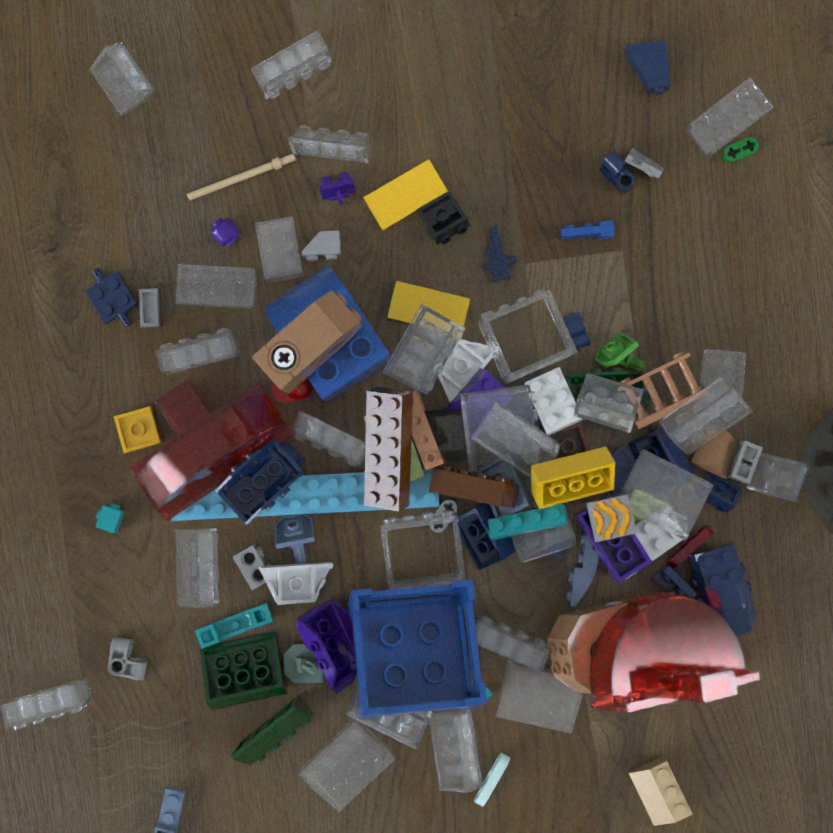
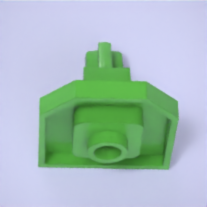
(619, 351)

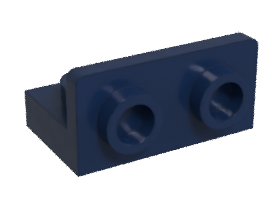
(723, 493)
(671, 581)

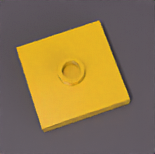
(137, 429)

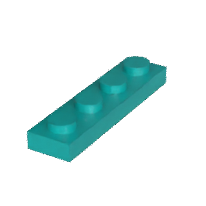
(527, 521)

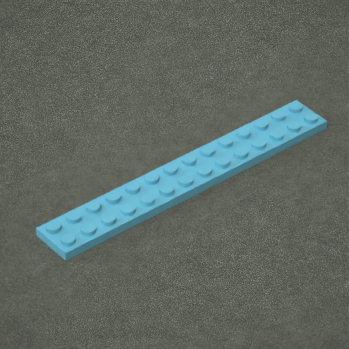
(315, 495)

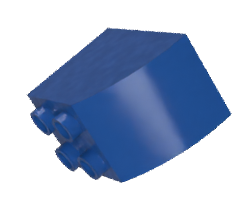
(351, 363)

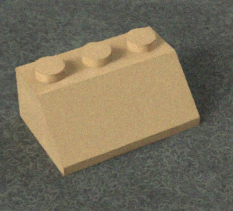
(660, 792)

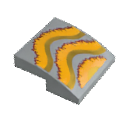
(611, 518)

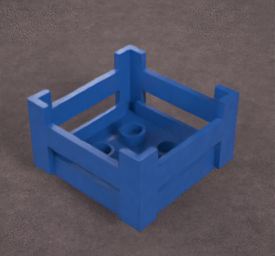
(415, 650)

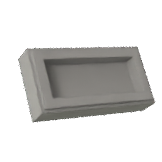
(149, 308)

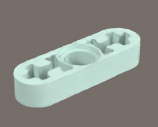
(492, 779)

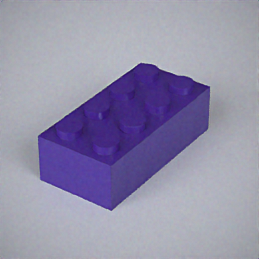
(620, 555)

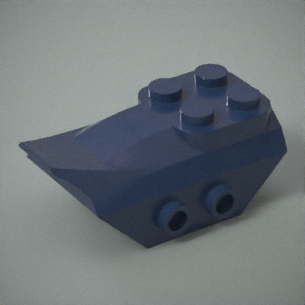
(261, 479)
(723, 587)

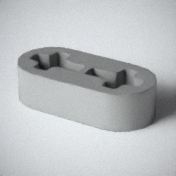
(438, 511)

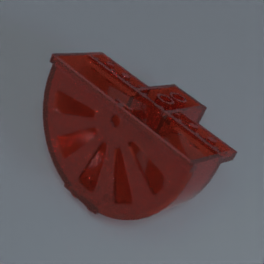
(202, 442)
(663, 653)

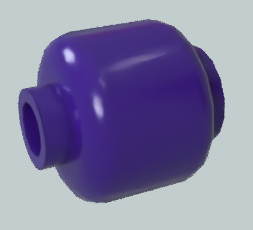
(224, 232)

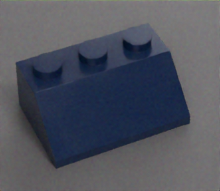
(661, 445)
(476, 537)

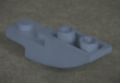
(582, 576)
(170, 810)

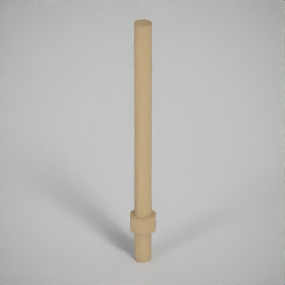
(276, 164)

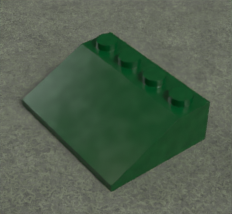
(242, 671)
(272, 732)

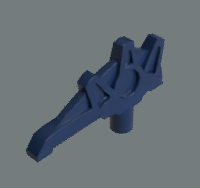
(497, 260)

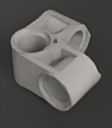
(132, 667)

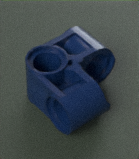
(614, 170)

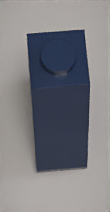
(650, 65)

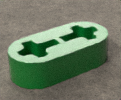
(738, 146)

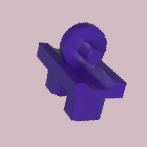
(338, 189)

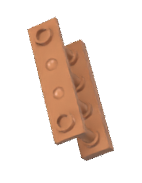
(661, 409)
(423, 436)

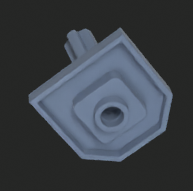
(294, 532)

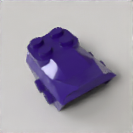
(329, 636)

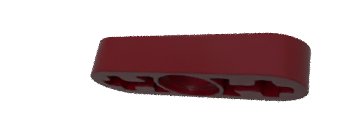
(689, 546)

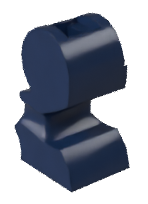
(577, 330)

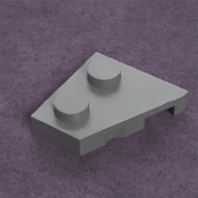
(644, 163)

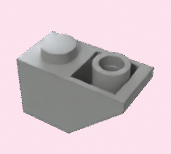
(324, 244)

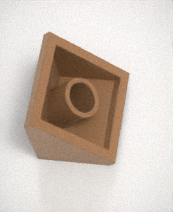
(717, 455)

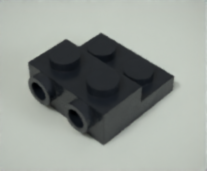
(443, 218)

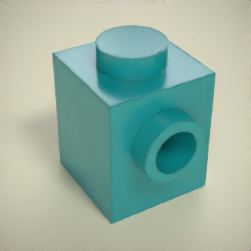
(110, 517)

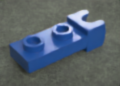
(603, 230)

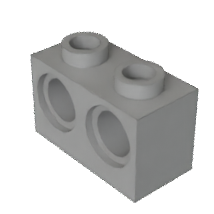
(745, 462)
(249, 569)

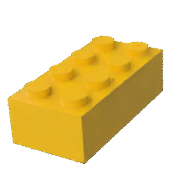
(572, 477)

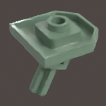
(302, 665)

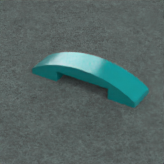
(234, 625)

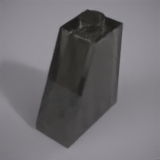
(448, 432)

